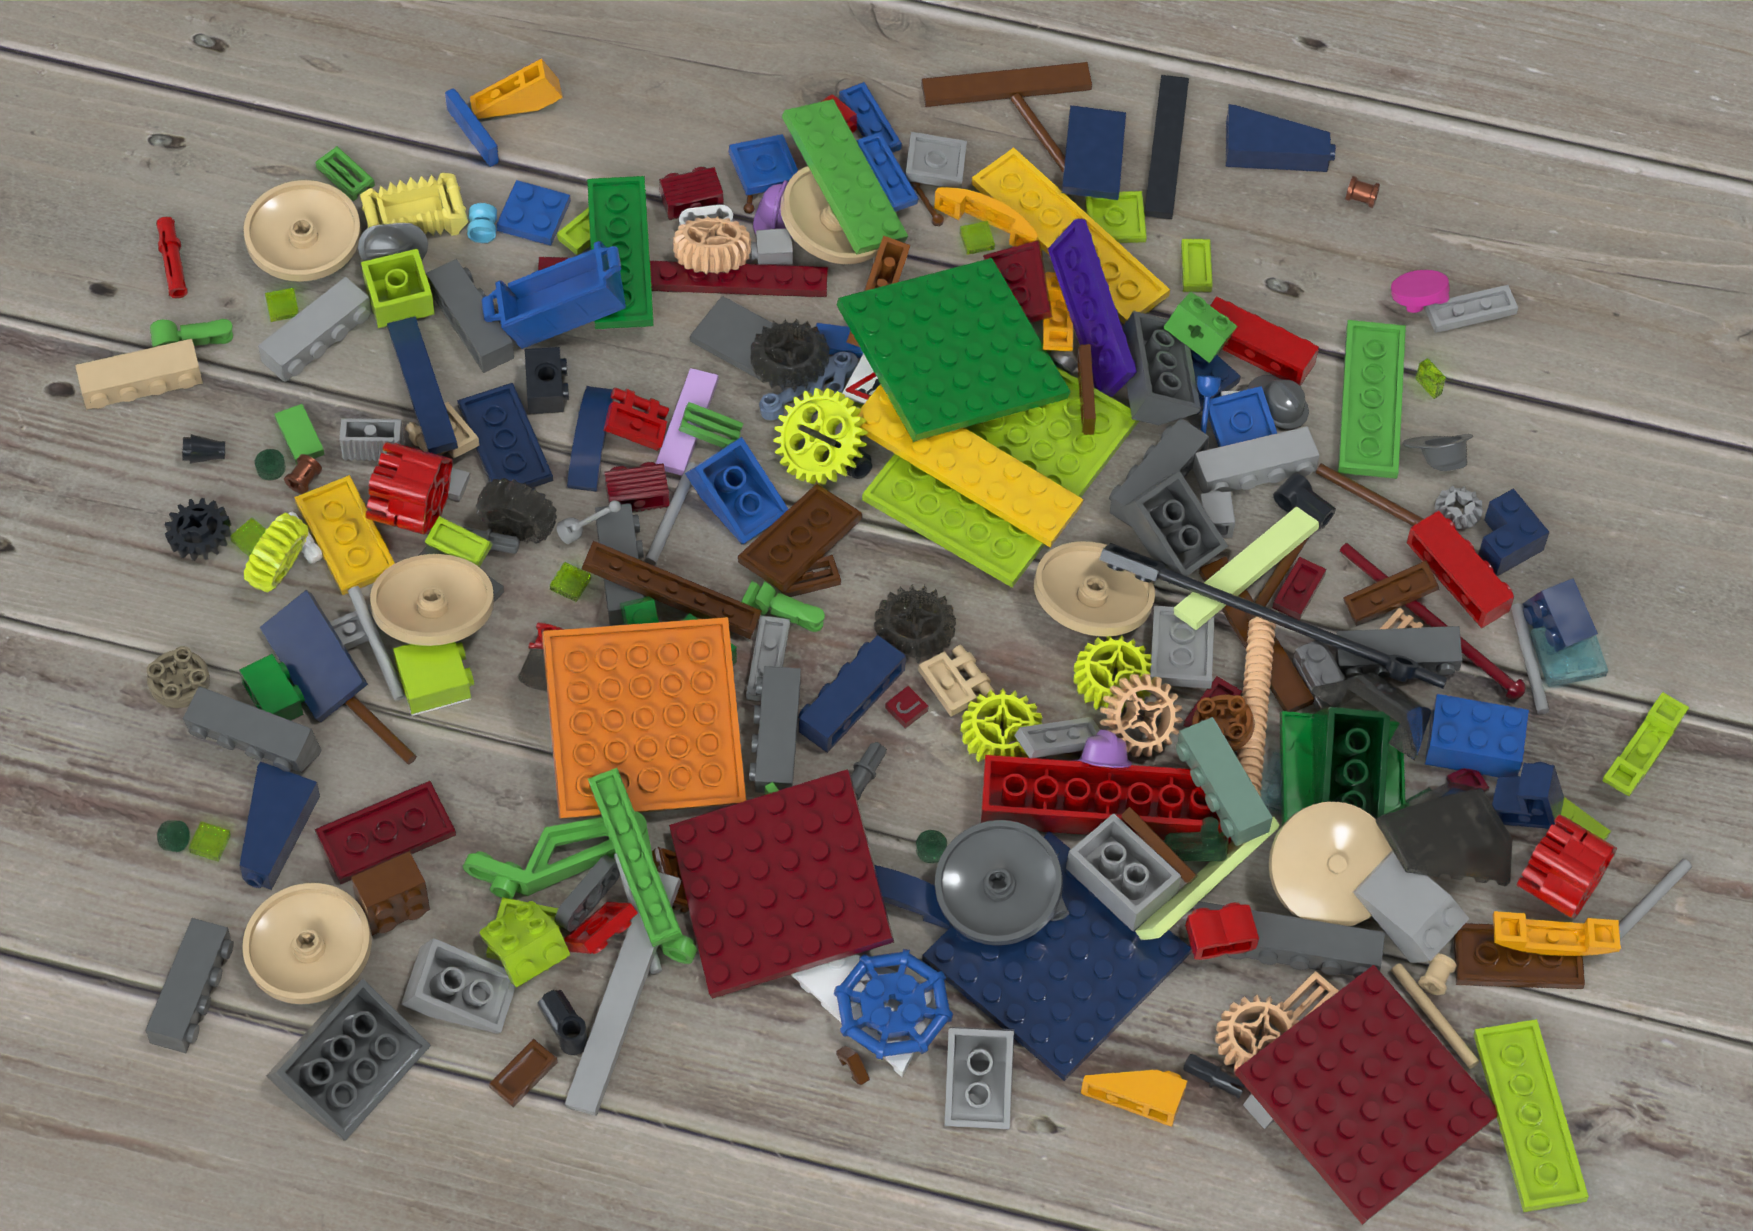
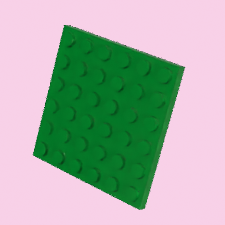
(952, 349)

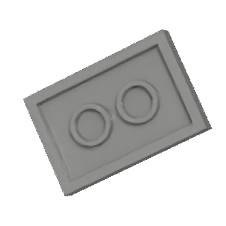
(1180, 652)

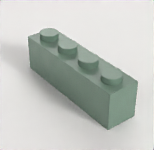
(1223, 781)

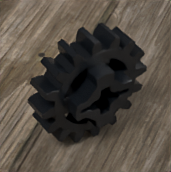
(198, 529)

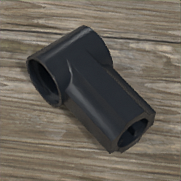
(1299, 493)
(564, 1021)

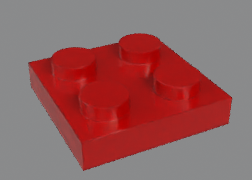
(599, 927)

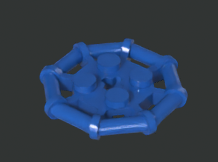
(893, 986)

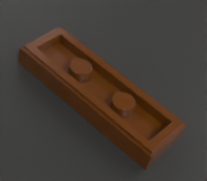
(1086, 389)
(1391, 593)
(1159, 845)

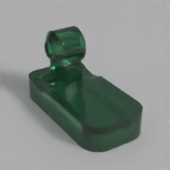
(1202, 845)

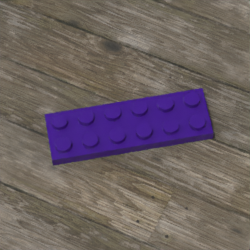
(1092, 307)

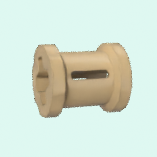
(1437, 974)

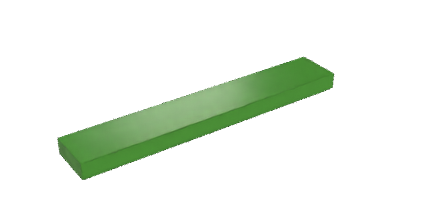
(635, 857)

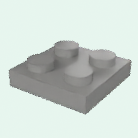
(935, 160)

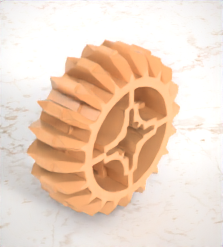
(712, 245)
(1163, 705)
(1231, 1029)

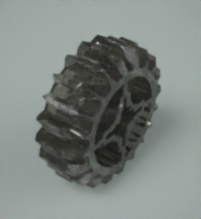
(772, 360)
(516, 510)
(930, 614)

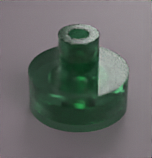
(270, 464)
(173, 835)
(930, 846)

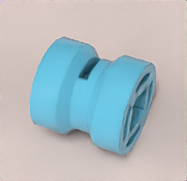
(481, 225)

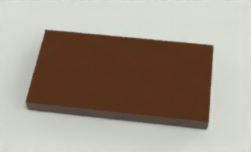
(800, 537)
(1490, 964)

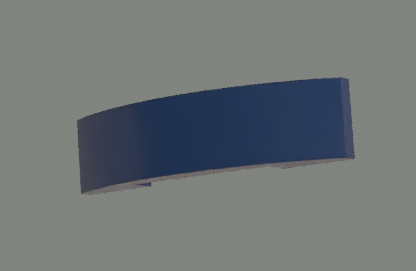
(589, 439)
(911, 894)

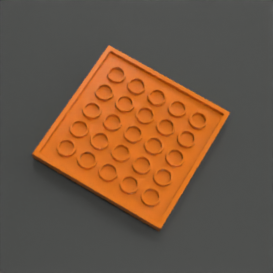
(652, 707)

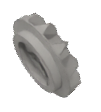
(1472, 510)

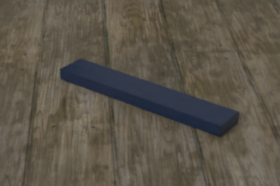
(422, 386)

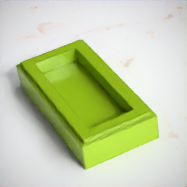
(1196, 265)
(458, 542)

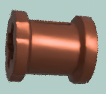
(1362, 192)
(303, 474)

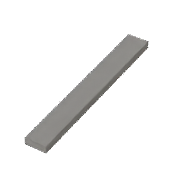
(615, 1013)

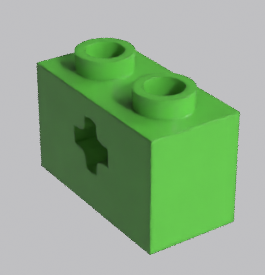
(1200, 326)

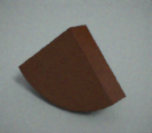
(852, 1059)

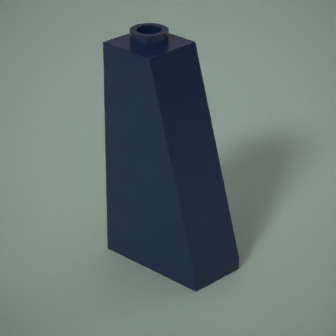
(1274, 142)
(275, 821)

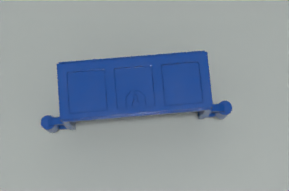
(559, 296)

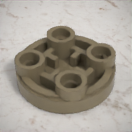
(176, 677)

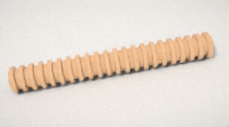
(1256, 694)

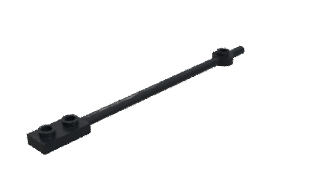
(1151, 570)

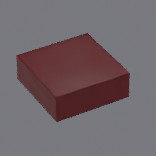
(1468, 777)

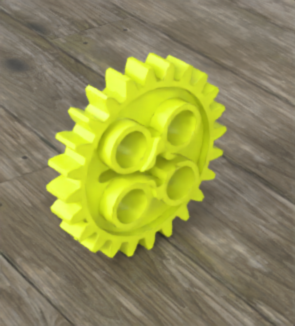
(808, 461)

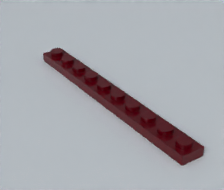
(748, 279)

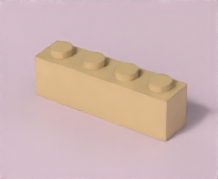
(138, 374)

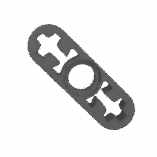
(587, 893)

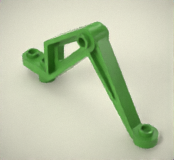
(510, 878)

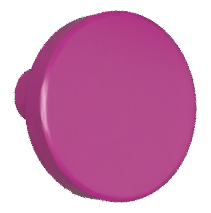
(1420, 289)

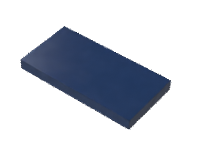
(1094, 152)
(505, 437)
(313, 655)

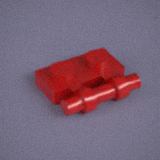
(634, 424)

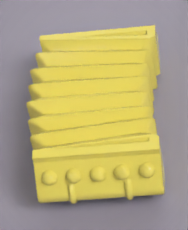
(427, 205)

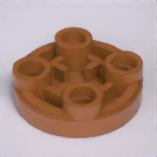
(1231, 716)

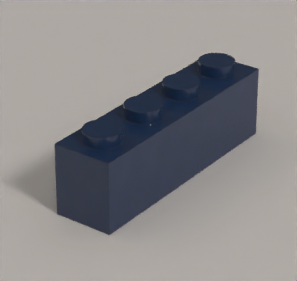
(851, 693)

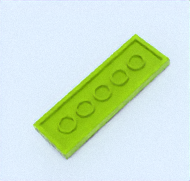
(1530, 1116)

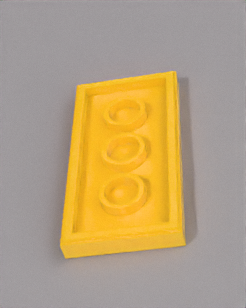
(344, 535)

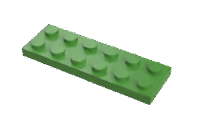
(844, 175)
(1372, 399)

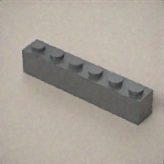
(1312, 944)

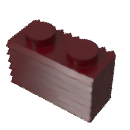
(690, 190)
(640, 486)

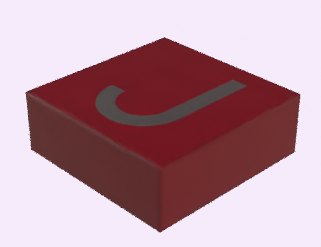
(906, 707)

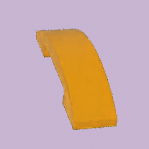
(957, 201)
(1059, 328)
(1556, 937)

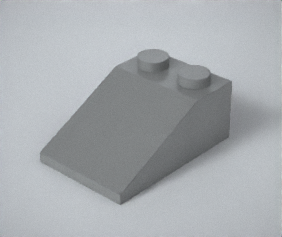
(1410, 909)
(458, 987)
(979, 1077)

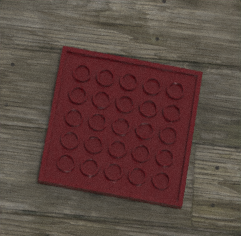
(780, 884)
(1367, 1093)

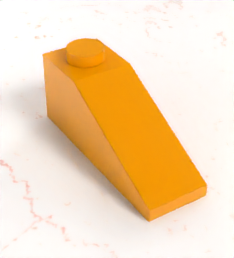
(518, 93)
(1145, 1093)

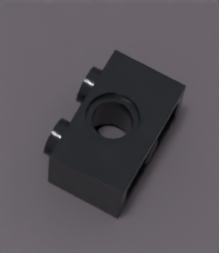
(540, 366)

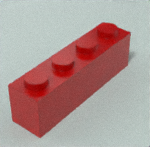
(1267, 345)
(1460, 569)

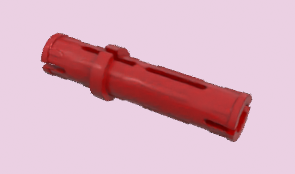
(170, 248)

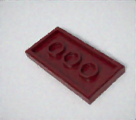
(385, 831)

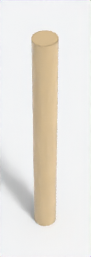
(1435, 1015)

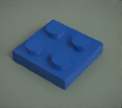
(762, 163)
(533, 212)
(1240, 417)

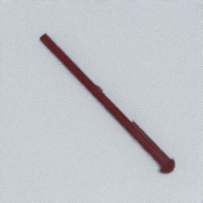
(1515, 689)

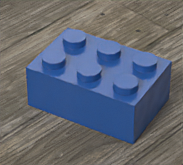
(1476, 736)

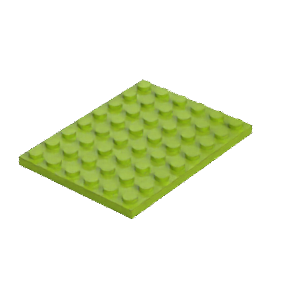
(1043, 439)

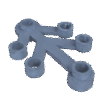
(840, 366)

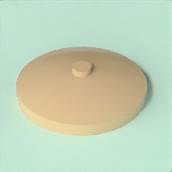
(814, 223)
(302, 230)
(1088, 594)
(432, 599)
(1323, 858)
(307, 943)

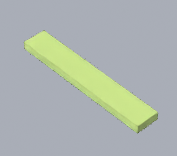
(1249, 565)
(1192, 893)

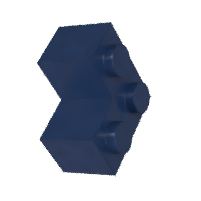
(1515, 533)
(1562, 614)
(1529, 799)

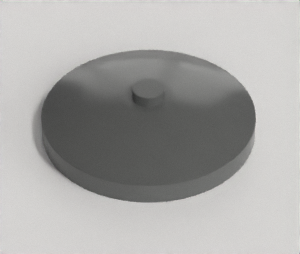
(998, 882)

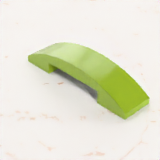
(1646, 744)

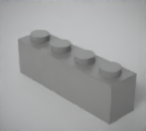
(315, 329)
(1256, 461)

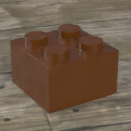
(391, 893)

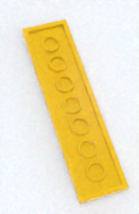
(1050, 212)
(977, 472)

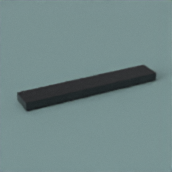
(1166, 147)

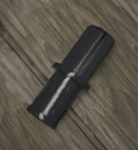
(1213, 1075)

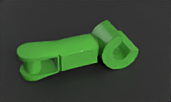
(204, 333)
(784, 606)

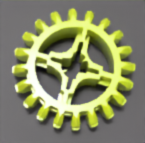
(276, 552)
(1098, 663)
(978, 731)

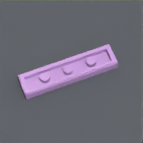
(678, 445)

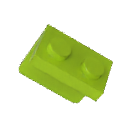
(525, 942)

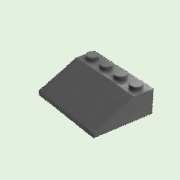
(349, 1059)

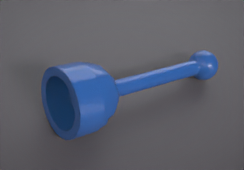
(1207, 387)

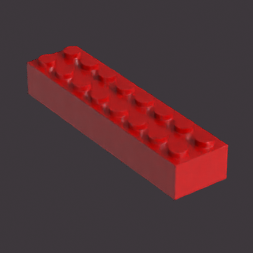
(1081, 796)

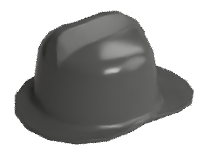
(391, 239)
(1284, 400)
(1442, 452)

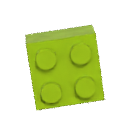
(397, 287)

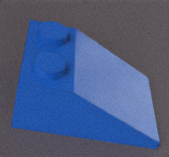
(737, 490)

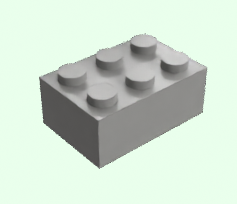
(1123, 872)

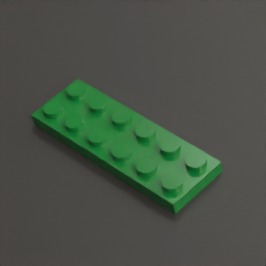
(620, 221)

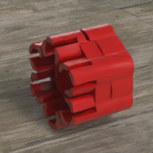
(413, 492)
(1566, 866)

